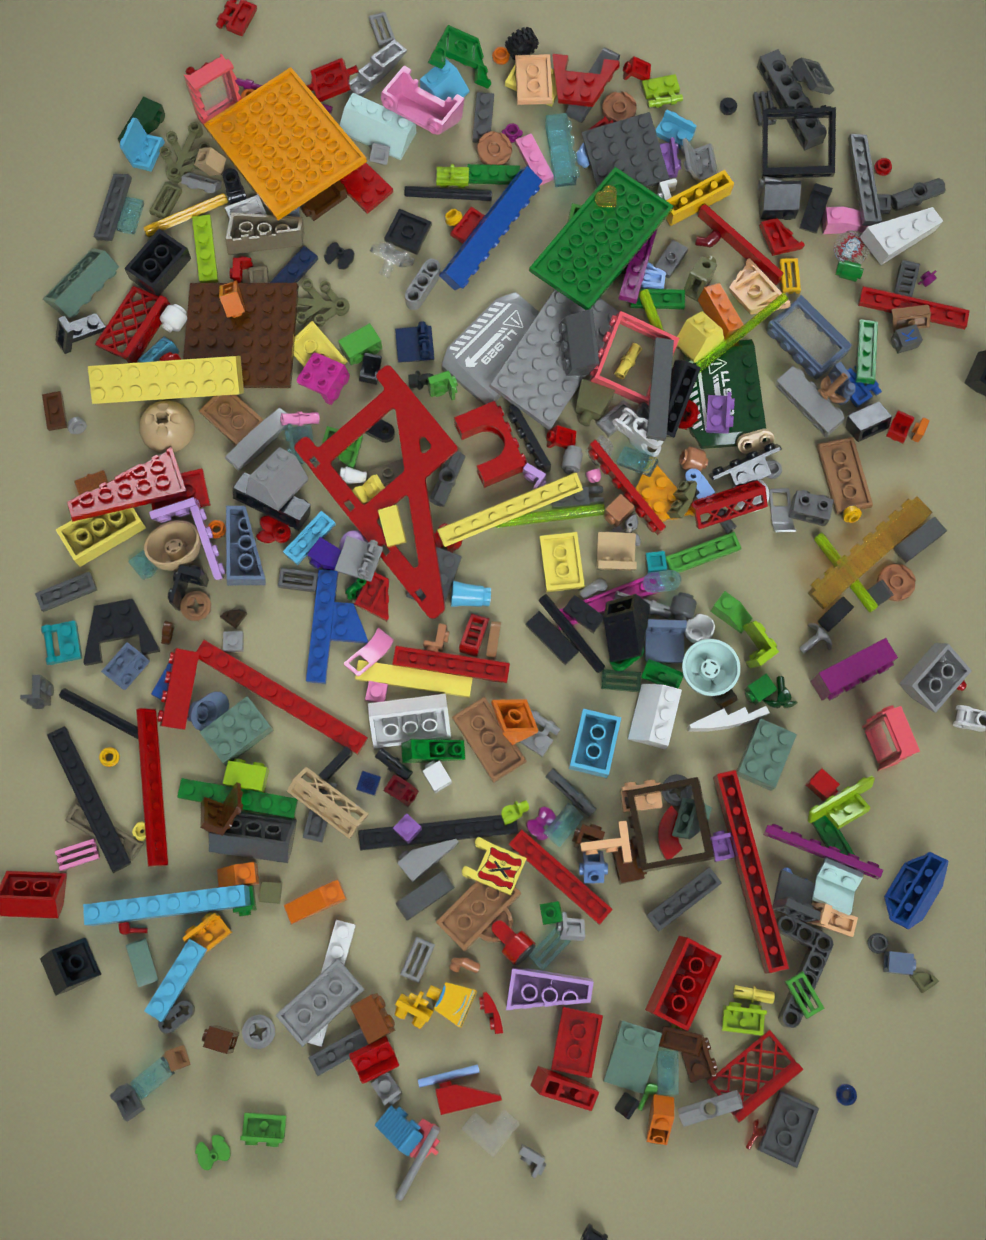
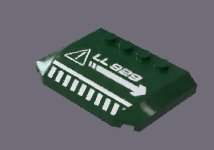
(735, 373)

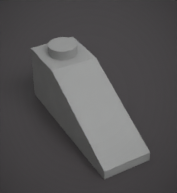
(422, 859)

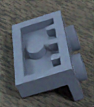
(125, 666)

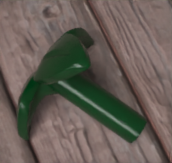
(784, 697)

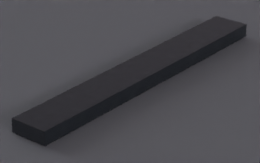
(89, 799)
(438, 832)

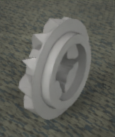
(250, 1027)

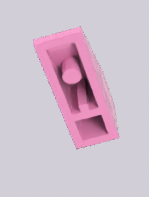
(841, 219)

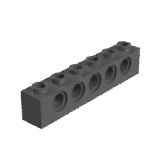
(785, 89)

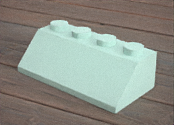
(374, 123)

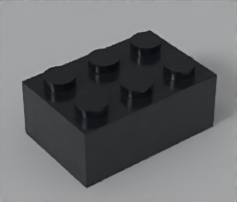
(158, 263)

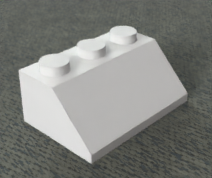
(654, 715)

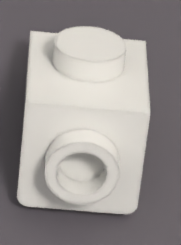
(666, 187)

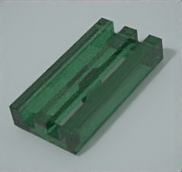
(616, 680)

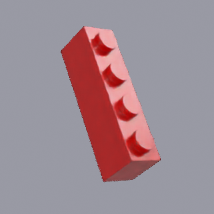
(179, 689)

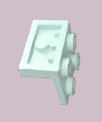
(836, 885)

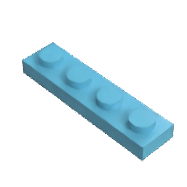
(175, 980)

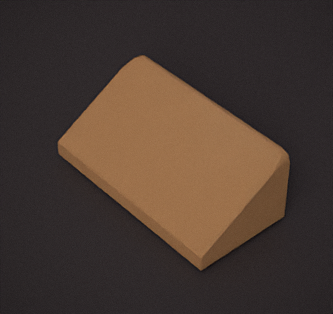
(910, 316)

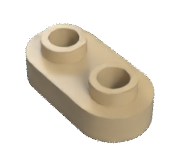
(755, 439)

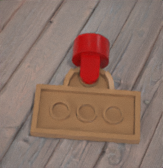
(485, 915)

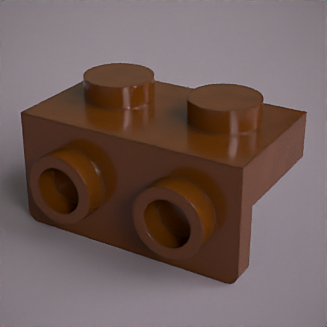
(590, 833)

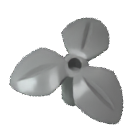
(630, 524)
(821, 635)

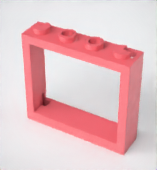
(638, 326)

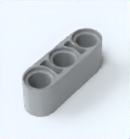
(422, 276)

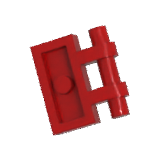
(240, 18)

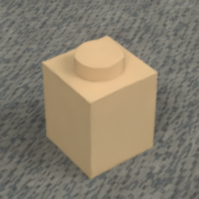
(210, 161)

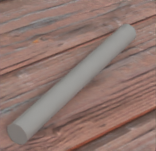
(417, 1163)

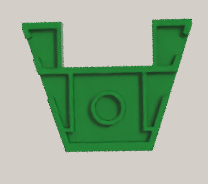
(461, 48)

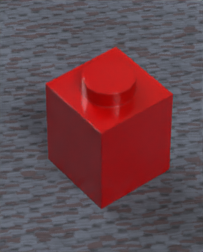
(823, 784)

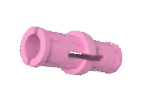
(299, 418)

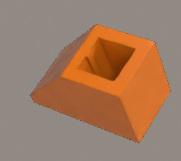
(660, 1119)

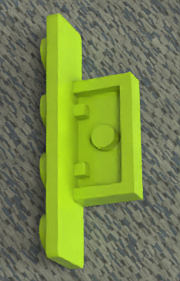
(845, 806)

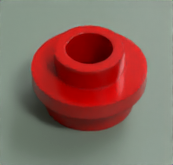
(883, 162)

